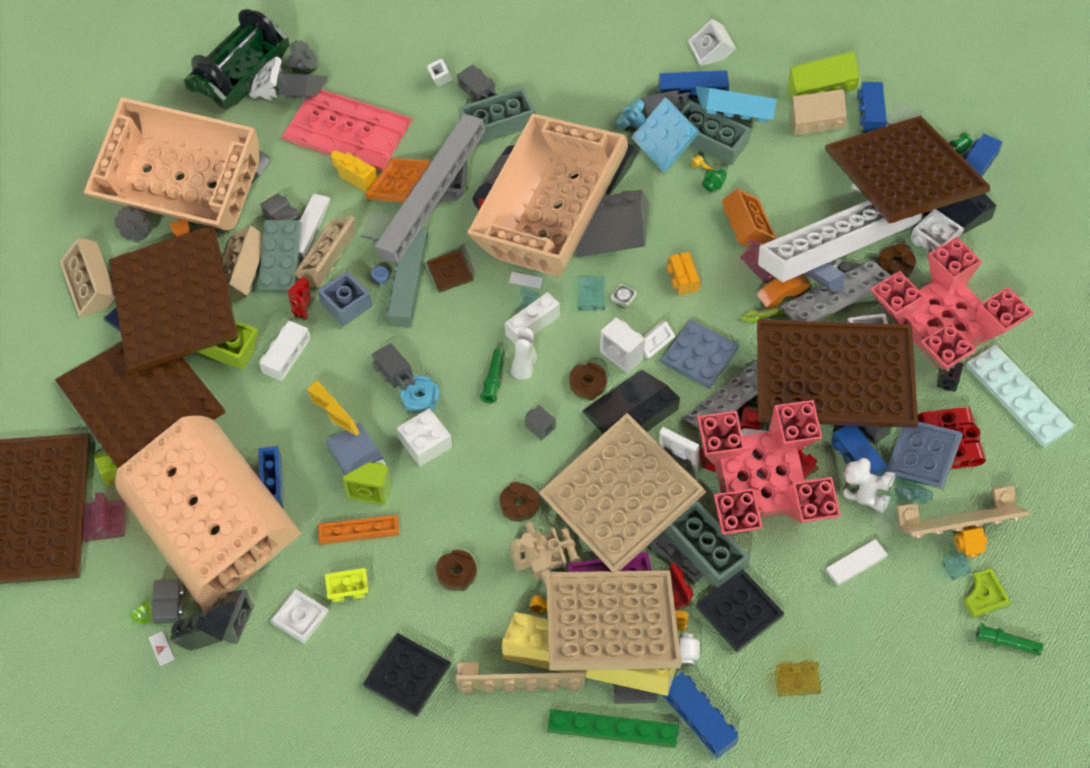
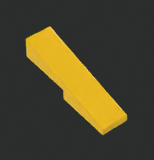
(336, 413)

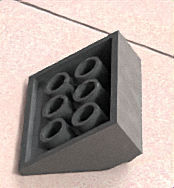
(616, 225)

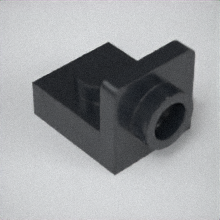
(951, 382)

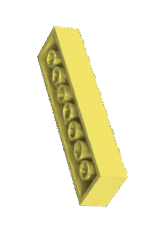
(528, 644)

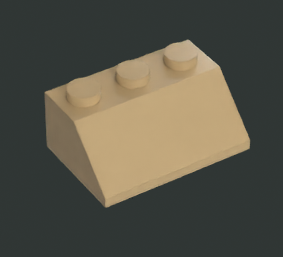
(818, 112)

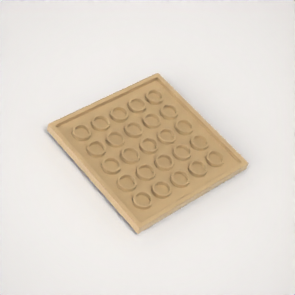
(622, 493)
(611, 620)

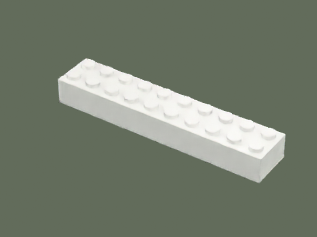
(827, 240)

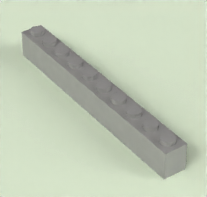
(430, 189)

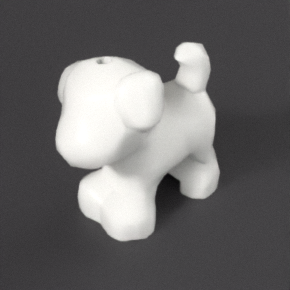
(859, 474)

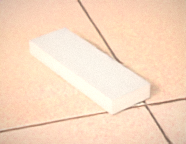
(856, 562)

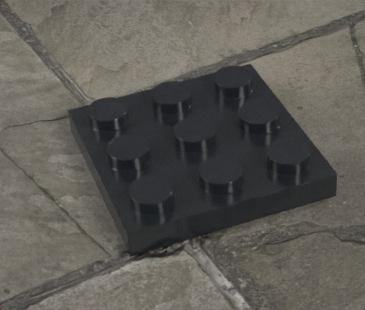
(739, 610)
(407, 674)

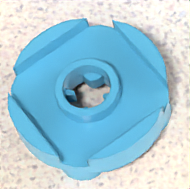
(420, 404)

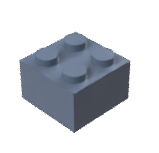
(345, 298)

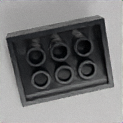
(969, 212)
(641, 397)

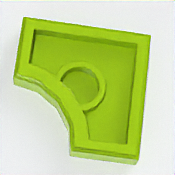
(986, 595)

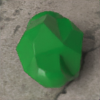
(714, 180)

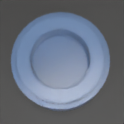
(380, 275)

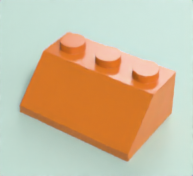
(747, 218)

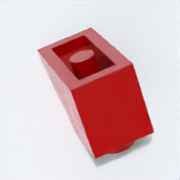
(749, 417)

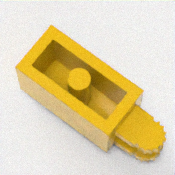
(354, 170)

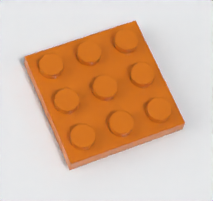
(397, 180)

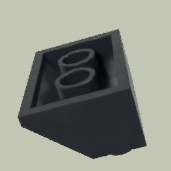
(203, 627)

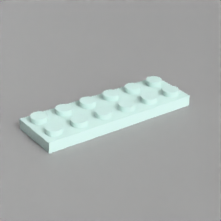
(1020, 396)

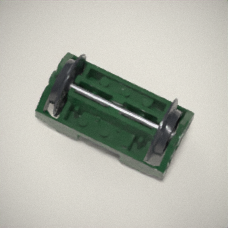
(237, 59)

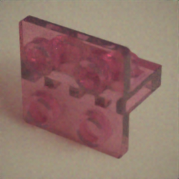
(751, 258)
(104, 519)

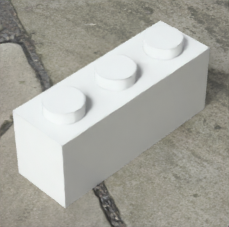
(533, 317)
(284, 350)

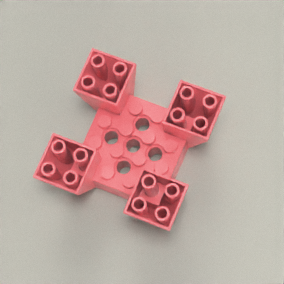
(946, 313)
(741, 503)

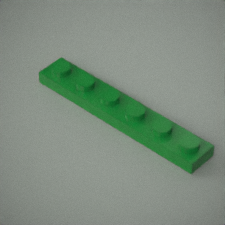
(612, 728)

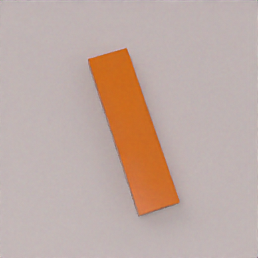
(358, 529)

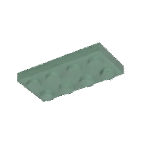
(279, 255)

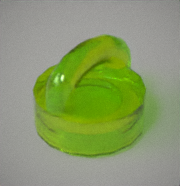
(139, 611)

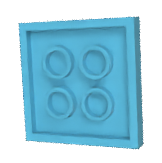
(665, 134)

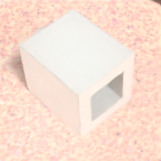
(439, 72)

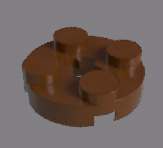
(900, 253)
(588, 390)
(522, 511)
(456, 581)

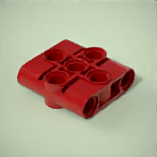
(970, 450)

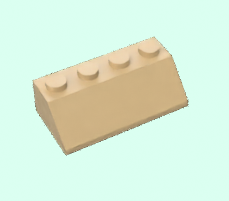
(326, 250)
(241, 261)
(87, 277)

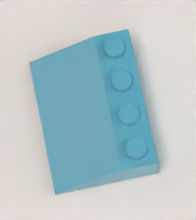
(736, 103)

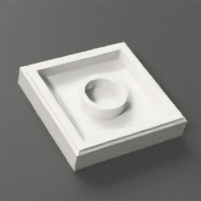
(299, 616)

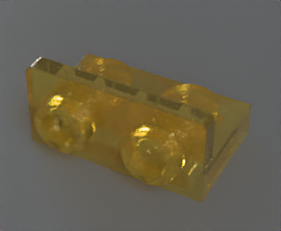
(797, 678)

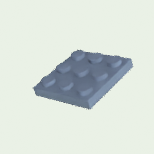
(700, 354)
(925, 454)

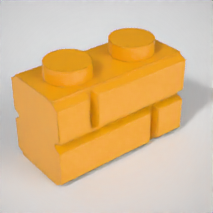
(683, 273)

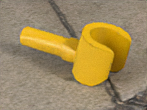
(699, 161)

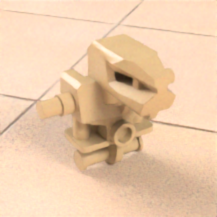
(542, 551)

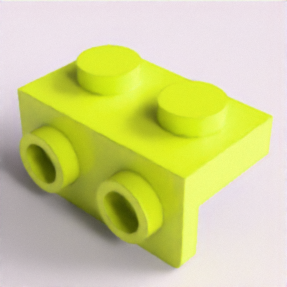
(346, 584)

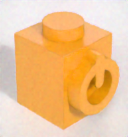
(970, 541)

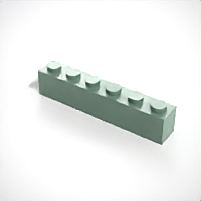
(407, 282)

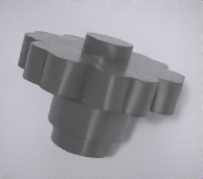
(302, 57)
(133, 223)

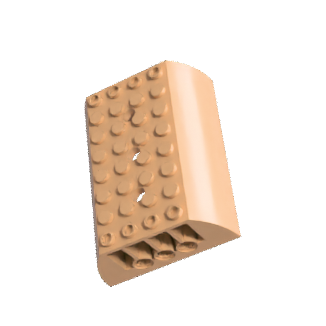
(175, 145)
(536, 182)
(203, 463)

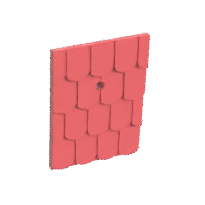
(347, 125)

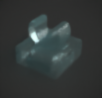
(528, 296)
(956, 566)

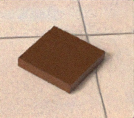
(449, 271)

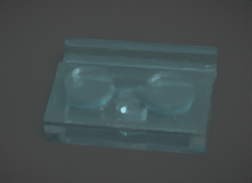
(590, 293)

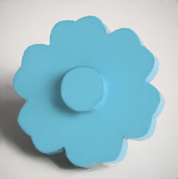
(632, 115)

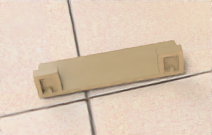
(1004, 508)
(469, 679)

